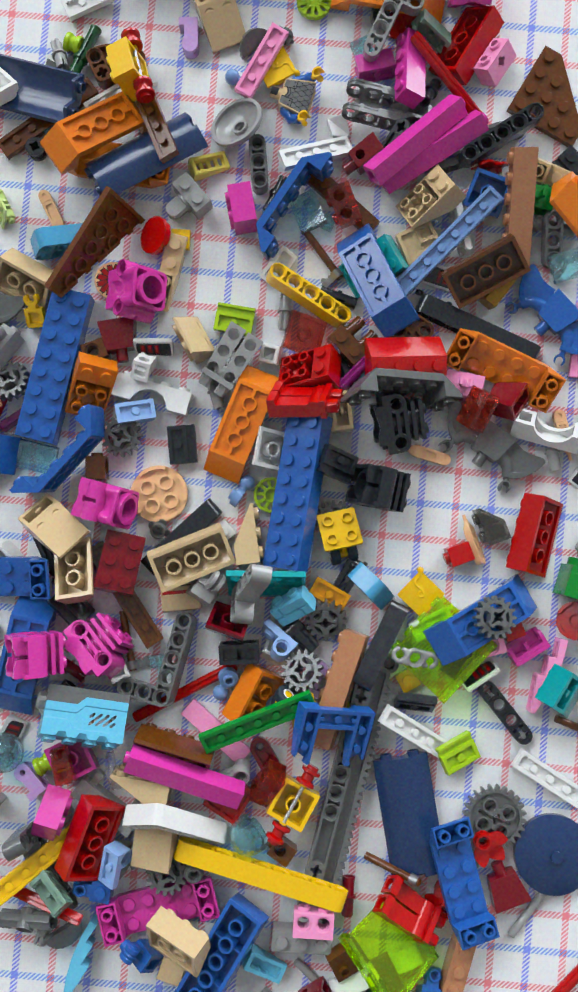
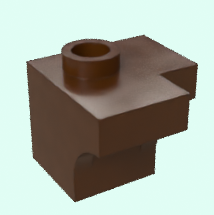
(341, 963)

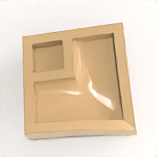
(415, 241)

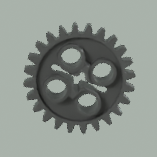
(501, 800)

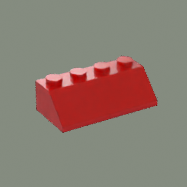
(469, 40)
(406, 353)
(534, 534)
(90, 830)

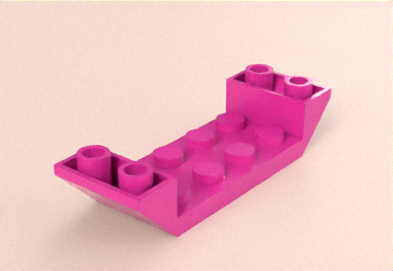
(133, 909)

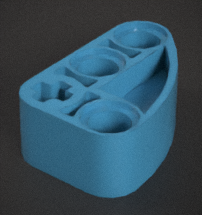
(52, 240)
(371, 585)

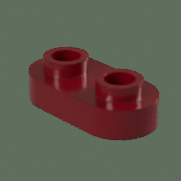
(264, 754)

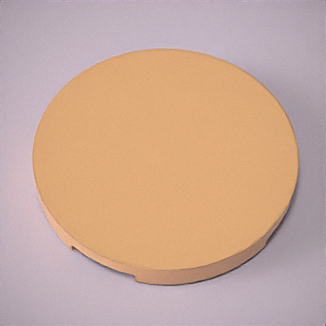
(161, 493)

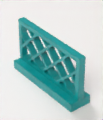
(280, 583)

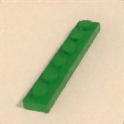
(253, 723)

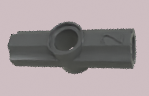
(27, 920)

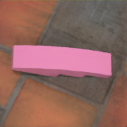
(537, 680)

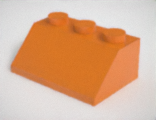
(565, 200)
(252, 691)

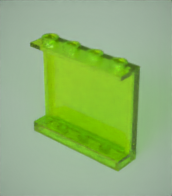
(442, 679)
(387, 955)

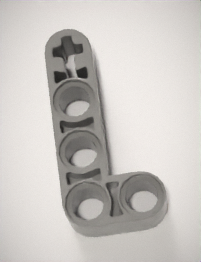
(386, 23)
(247, 591)

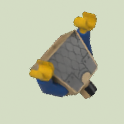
(297, 96)

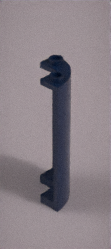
(43, 89)
(138, 158)
(407, 809)

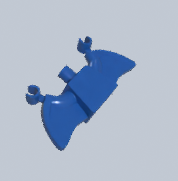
(553, 310)

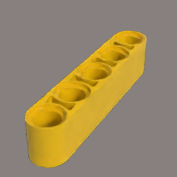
(305, 287)

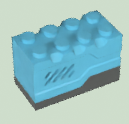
(82, 716)

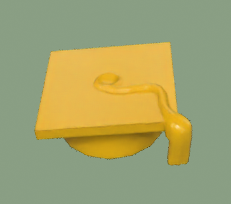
(280, 69)
(420, 592)

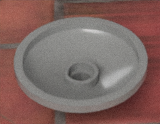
(237, 122)

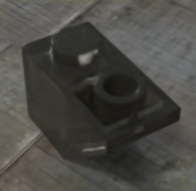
(491, 527)

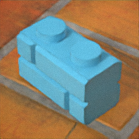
(292, 605)

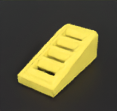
(210, 171)

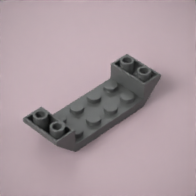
(435, 387)

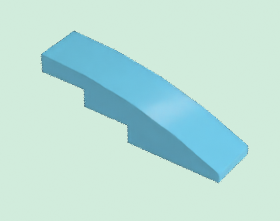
(80, 960)
(264, 964)

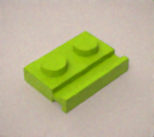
(240, 315)
(457, 752)

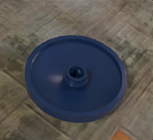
(548, 854)

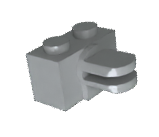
(188, 199)
(206, 587)

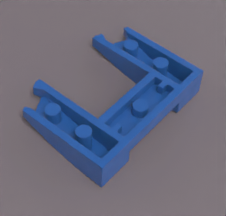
(311, 716)

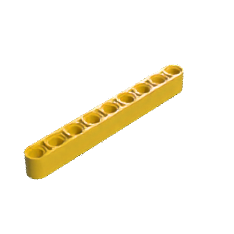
(260, 874)

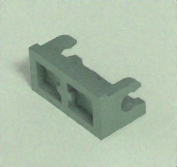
(432, 30)
(51, 892)

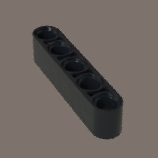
(506, 128)
(198, 520)
(380, 645)

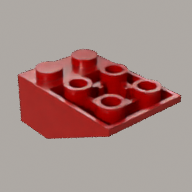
(311, 368)

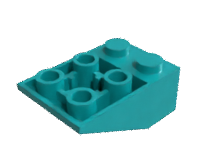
(392, 255)
(559, 690)

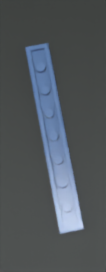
(449, 239)

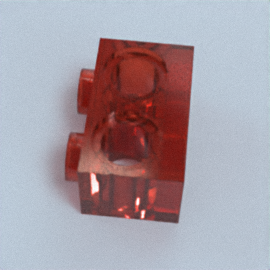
(347, 204)
(477, 409)
(267, 783)

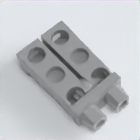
(228, 373)

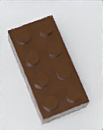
(485, 271)

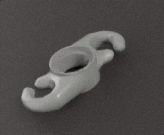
(405, 660)

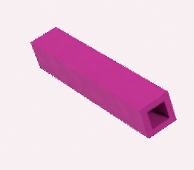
(415, 139)
(454, 139)
(184, 776)

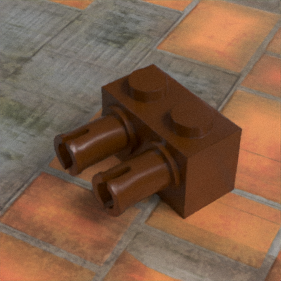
(345, 343)

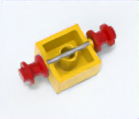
(129, 67)
(293, 804)

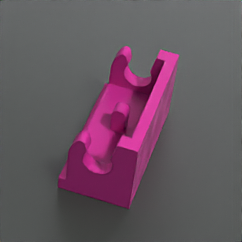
(378, 70)
(527, 647)

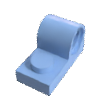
(134, 411)
(280, 638)
(114, 858)

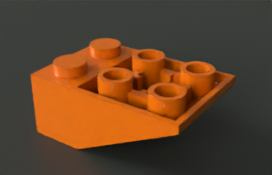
(91, 382)

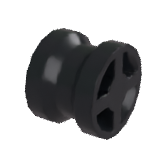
(36, 154)

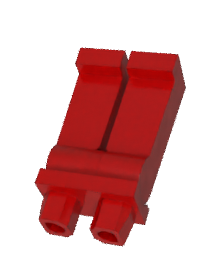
(303, 401)
(409, 911)

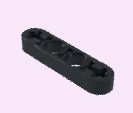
(506, 710)

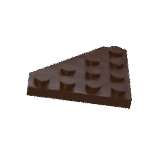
(551, 88)

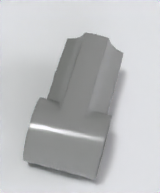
(240, 770)

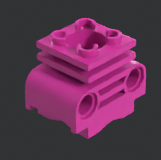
(98, 645)
(35, 654)

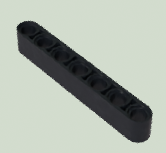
(455, 318)

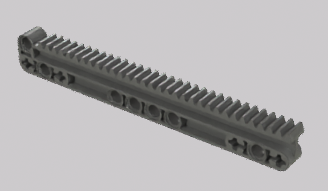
(336, 828)

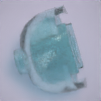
(10, 752)
(247, 836)

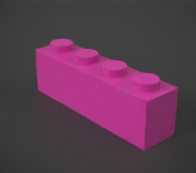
(409, 71)

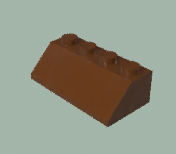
(173, 745)

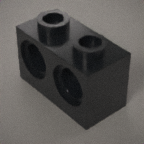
(239, 652)

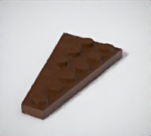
(97, 237)

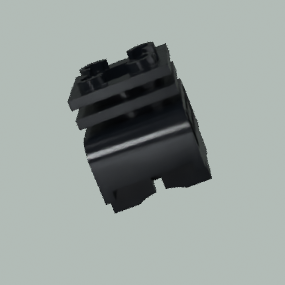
(401, 420)
(379, 487)

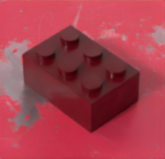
(119, 563)

